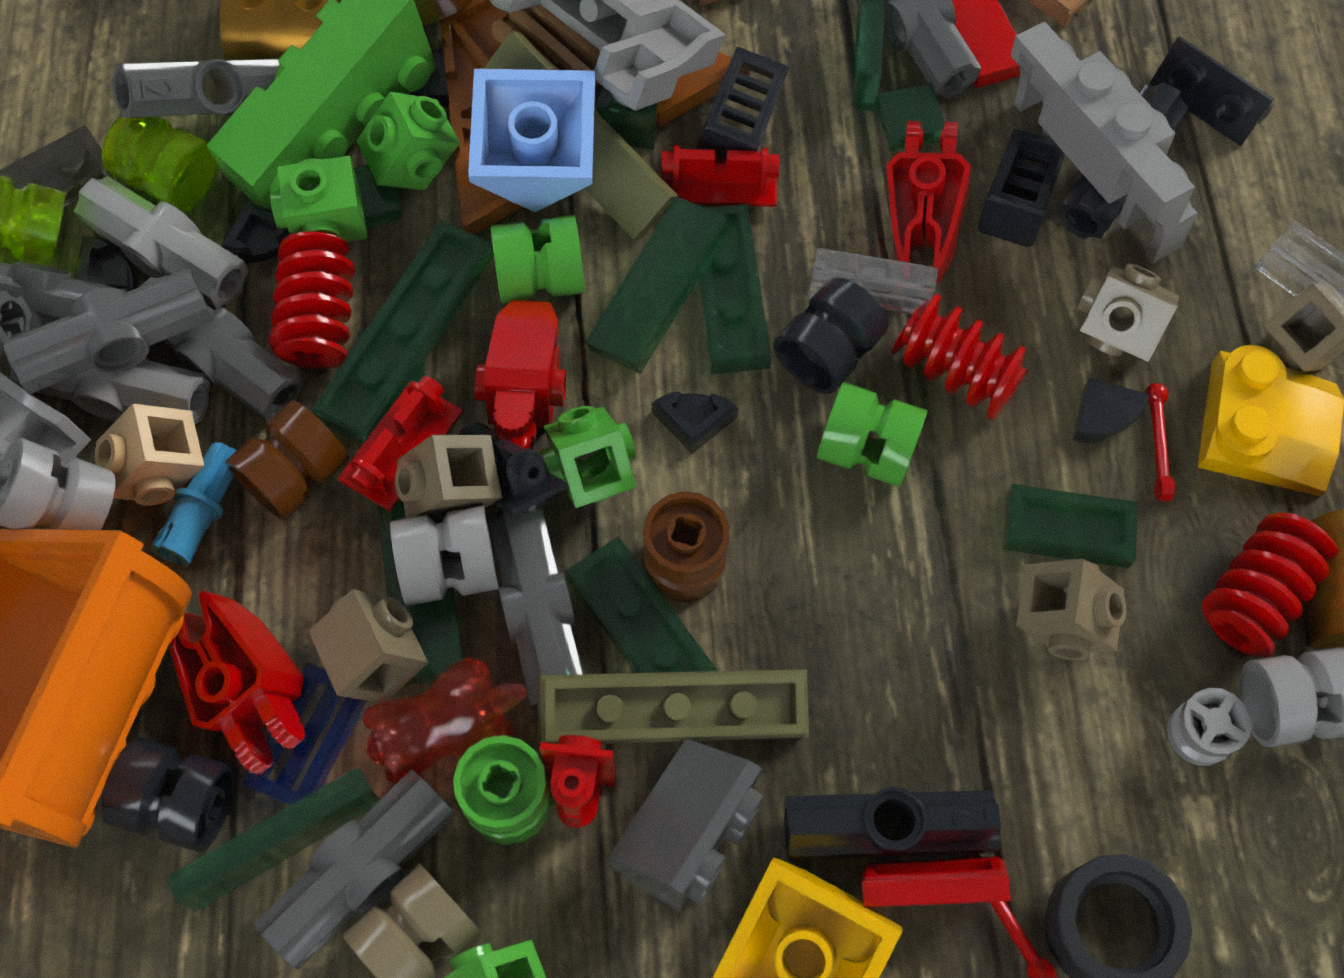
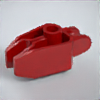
(928, 193)
(522, 372)
(237, 679)

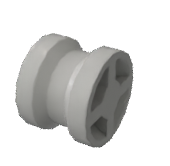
(1221, 717)

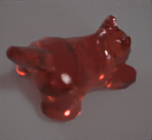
(441, 722)

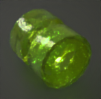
(160, 160)
(30, 220)

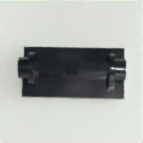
(1213, 91)
(520, 473)

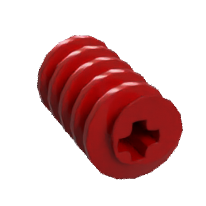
(312, 300)
(961, 356)
(1268, 583)

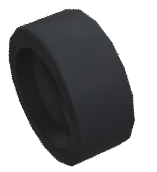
(1147, 880)

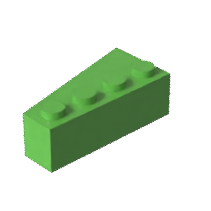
(324, 92)

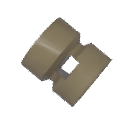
(412, 931)

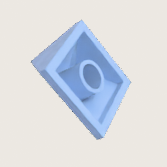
(532, 134)

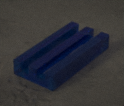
(328, 751)

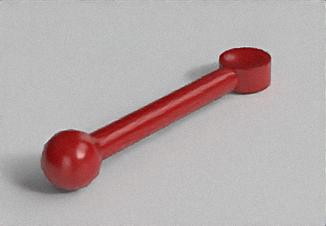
(1164, 484)
(1037, 966)

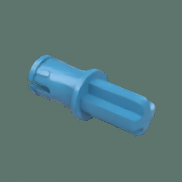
(195, 508)

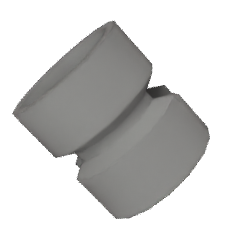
(50, 494)
(420, 559)
(1295, 697)

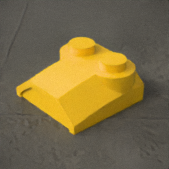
(1270, 422)
(807, 931)

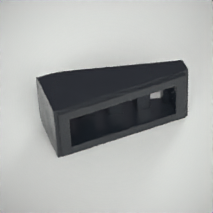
(724, 137)
(1021, 189)

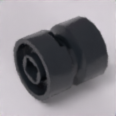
(833, 332)
(161, 792)

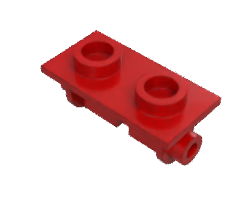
(718, 181)
(410, 420)
(576, 775)

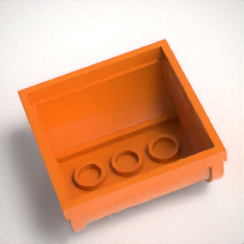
(77, 660)

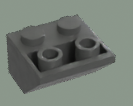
(684, 823)

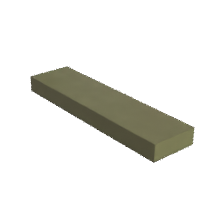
(621, 178)
(673, 706)

